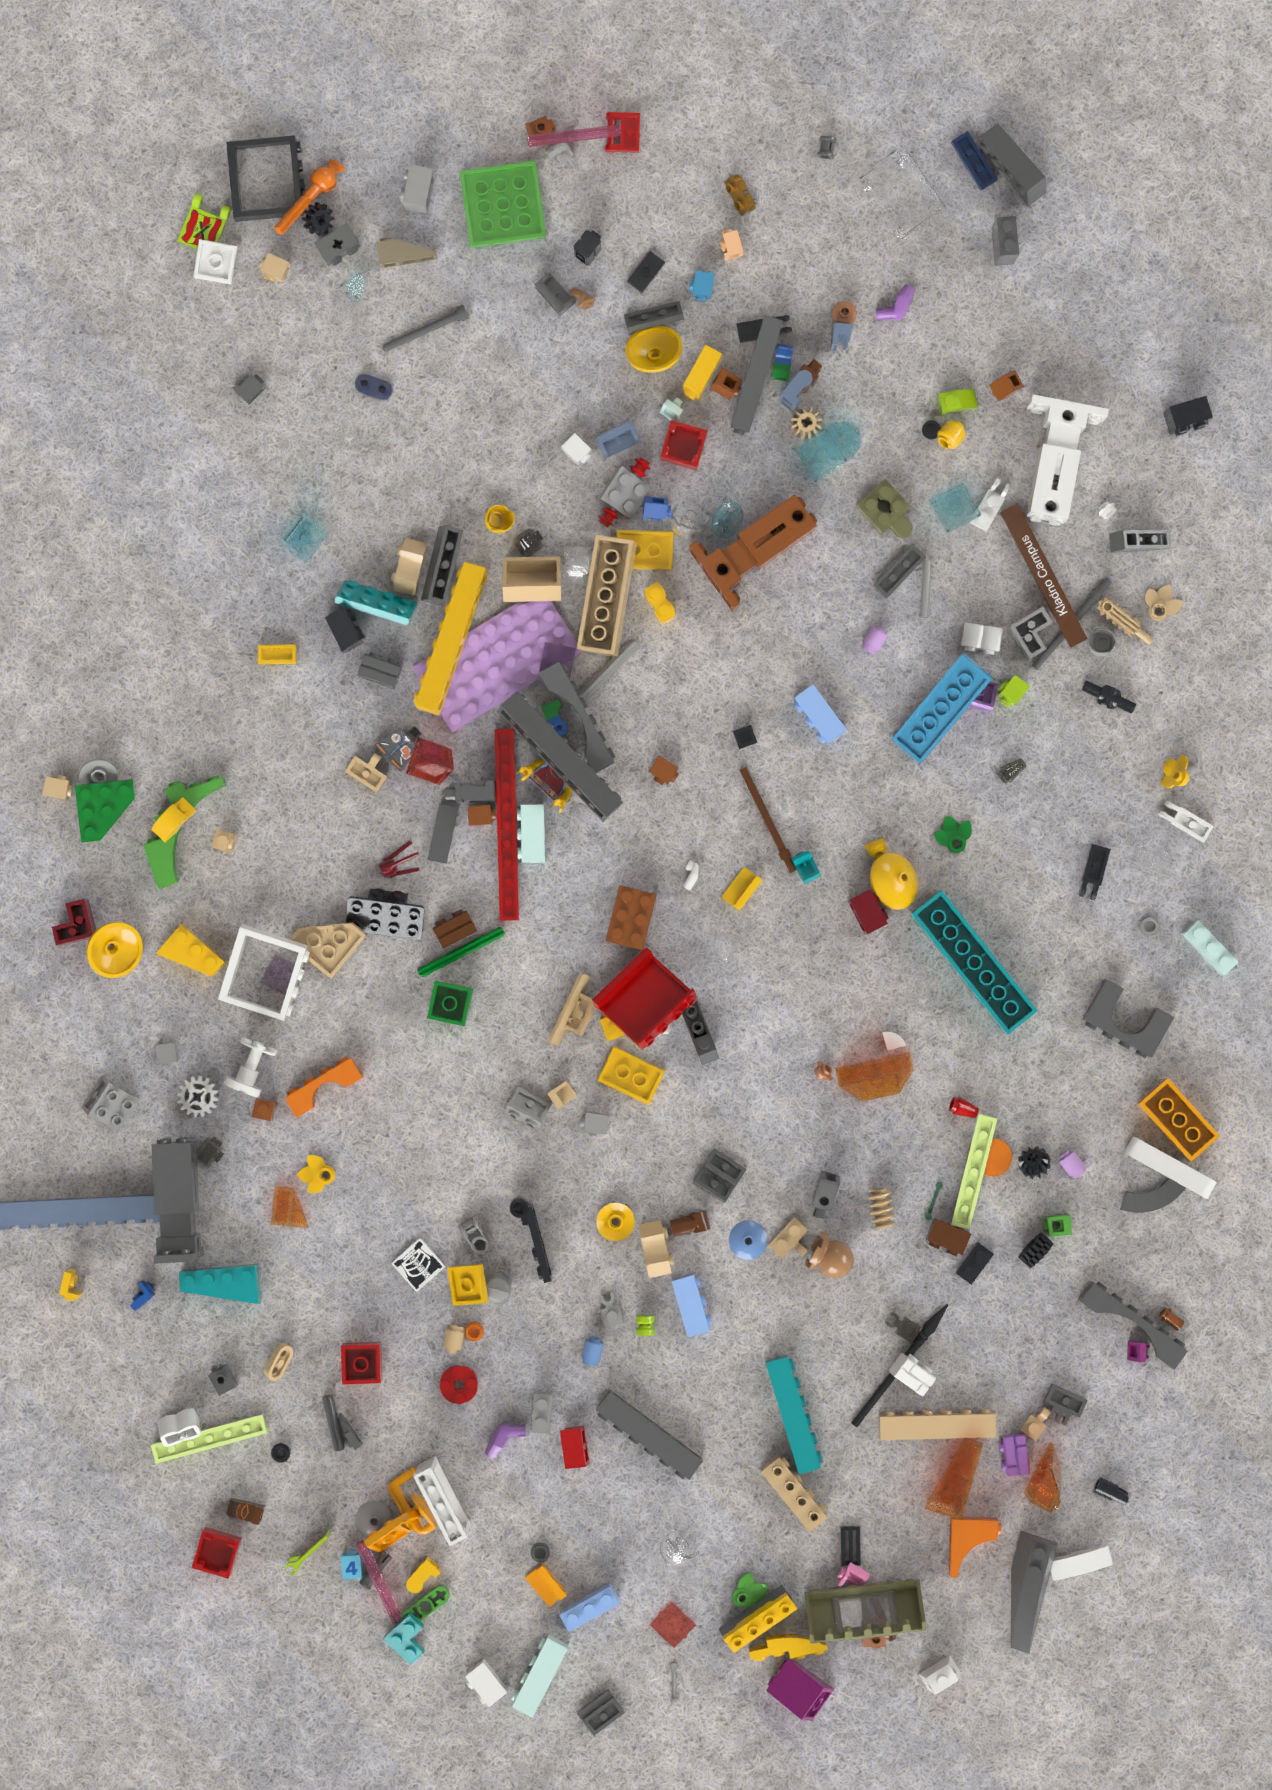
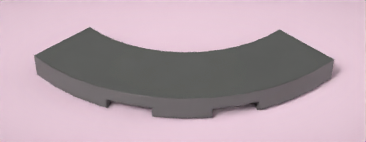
(1152, 1199)

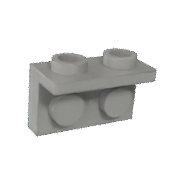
(527, 1108)

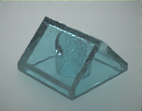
(304, 537)

